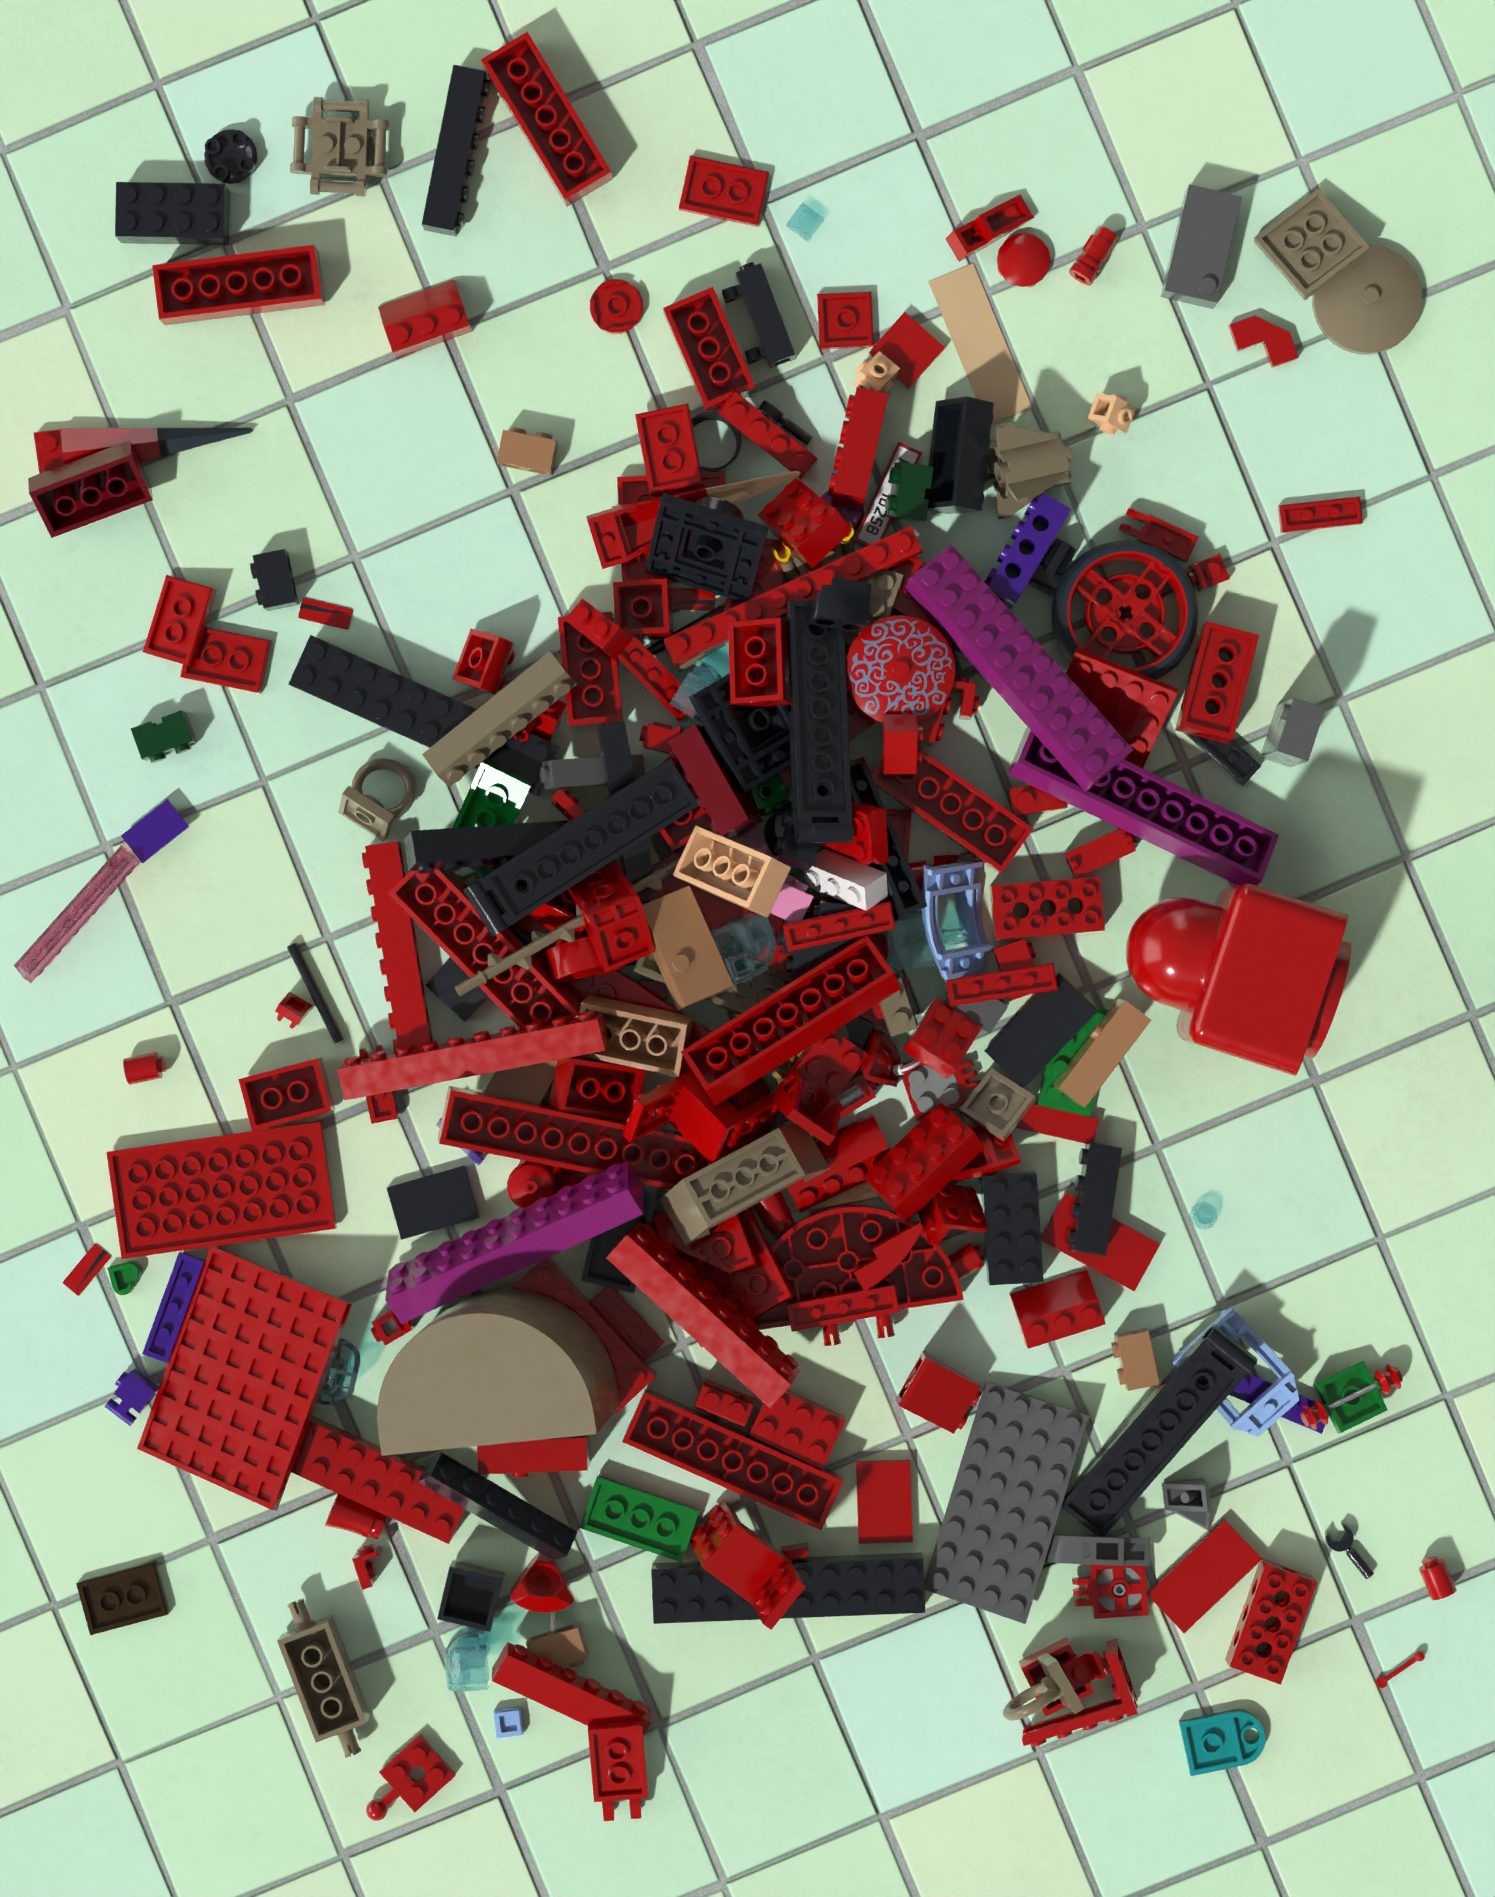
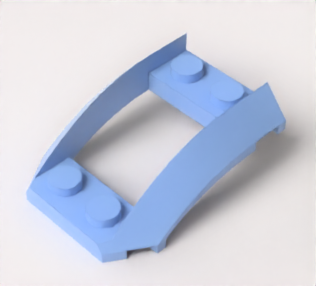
(961, 880)
(1273, 1401)

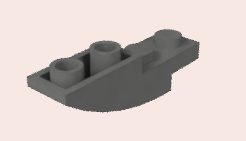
(1099, 1550)

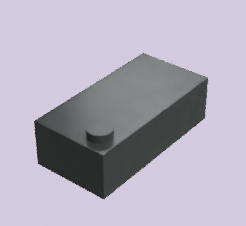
(1201, 246)
(1292, 732)

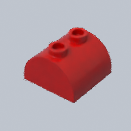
(484, 661)

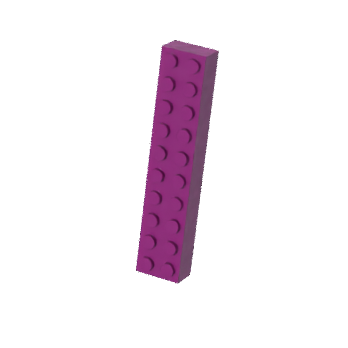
(1018, 668)
(1156, 813)
(514, 1242)

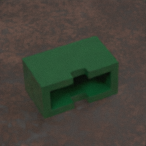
(908, 491)
(171, 735)

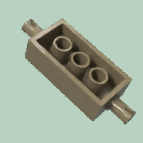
(323, 1678)

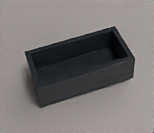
(172, 213)
(959, 454)
(1014, 1230)
(598, 1268)

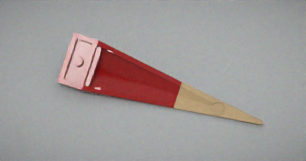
(628, 528)
(993, 1157)

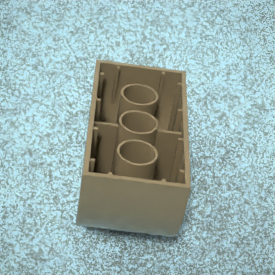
(496, 1374)

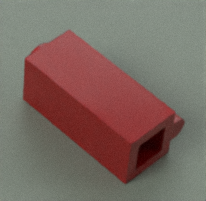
(1100, 852)

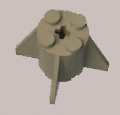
(1026, 465)

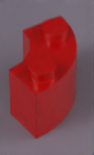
(573, 960)

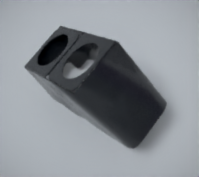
(842, 605)

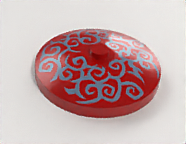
(900, 668)

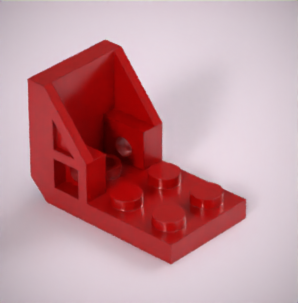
(613, 917)
(814, 1083)

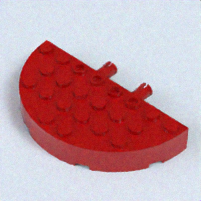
(830, 1243)

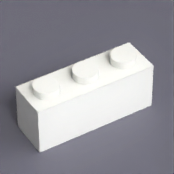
(847, 880)

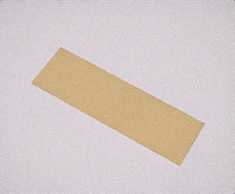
(980, 342)

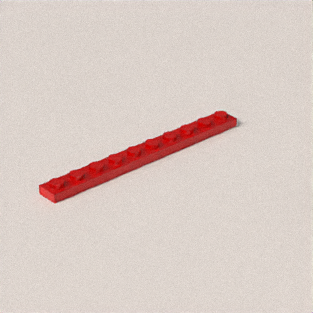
(773, 603)

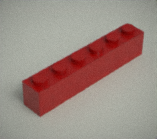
(564, 1689)

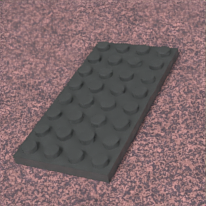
(1005, 1502)

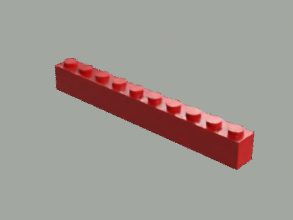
(474, 1055)

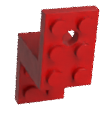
(709, 1128)
(747, 1564)

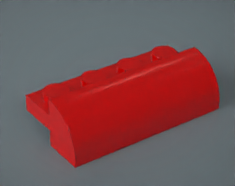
(849, 1159)

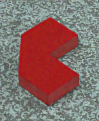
(1276, 340)

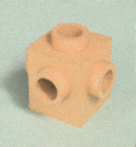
(876, 374)
(1111, 413)

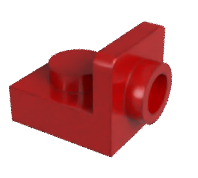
(1208, 573)
(366, 1571)
(1084, 1668)

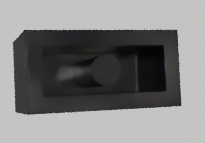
(274, 580)

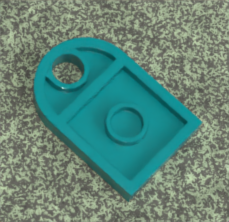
(1218, 1741)

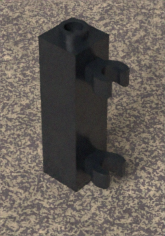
(764, 314)

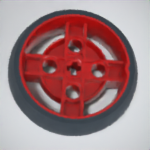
(1086, 583)

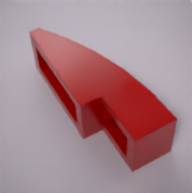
(989, 227)
(888, 1256)

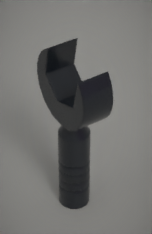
(777, 417)
(1345, 1545)

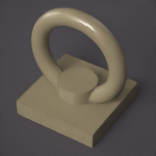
(367, 810)
(1054, 1687)

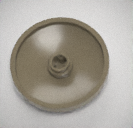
(1370, 303)

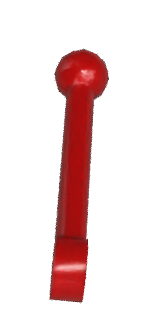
(1382, 1681)

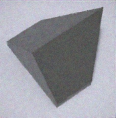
(1189, 1499)

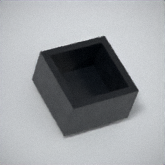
(471, 1595)

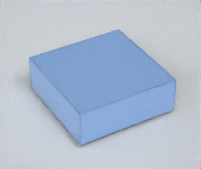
(508, 1722)

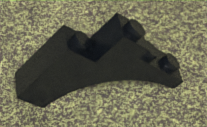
(808, 958)

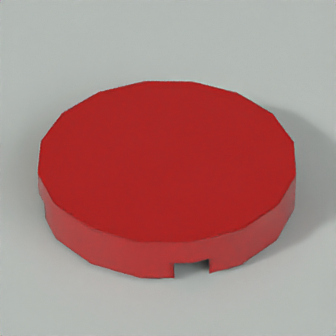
(616, 306)

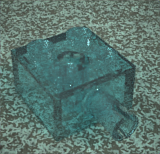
(903, 955)

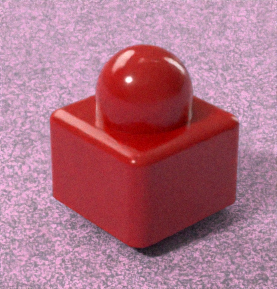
(1246, 973)

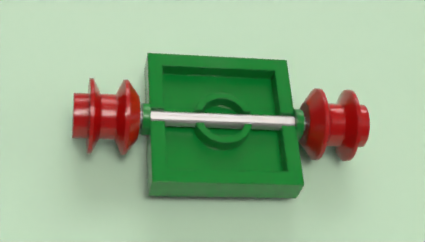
(1351, 1397)

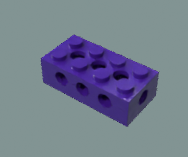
(1052, 516)

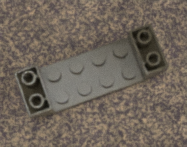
(742, 1180)

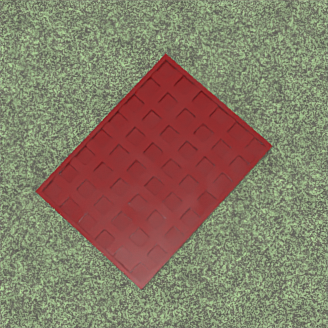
(244, 1377)

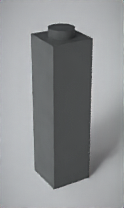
(581, 772)

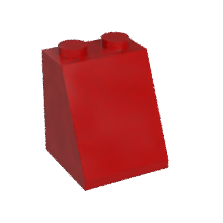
(938, 1393)

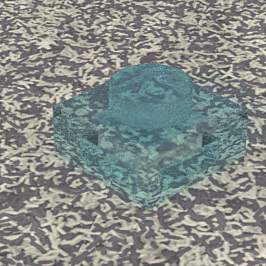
(805, 222)

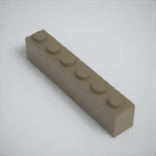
(499, 719)

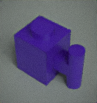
(135, 1392)

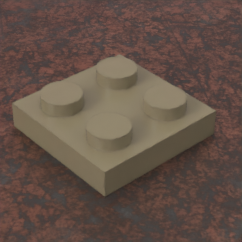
(997, 1104)

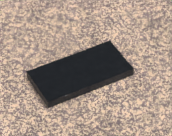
(451, 975)
(1041, 1031)

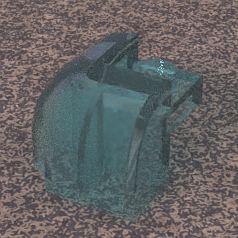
(696, 680)
(745, 946)
(341, 1374)
(467, 1660)

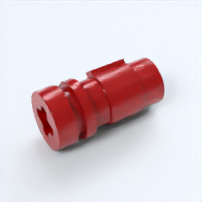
(1095, 253)

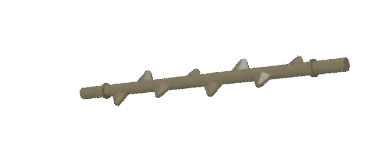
(566, 932)

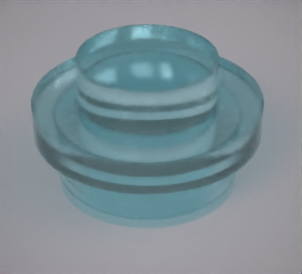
(1203, 1215)

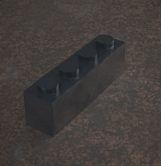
(1095, 1199)

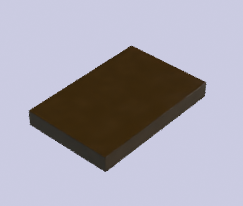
(123, 1598)

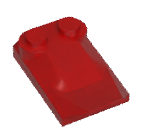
(869, 837)

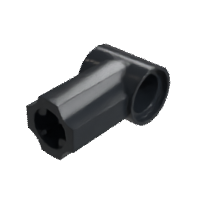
(1050, 570)

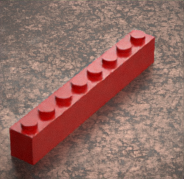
(398, 946)

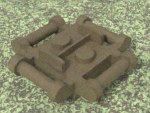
(339, 147)

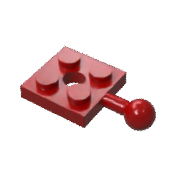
(412, 1791)

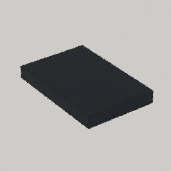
(433, 1202)

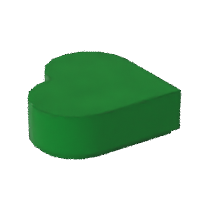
(124, 1276)

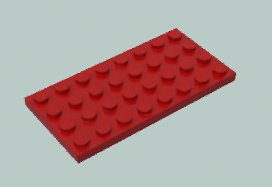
(221, 1190)

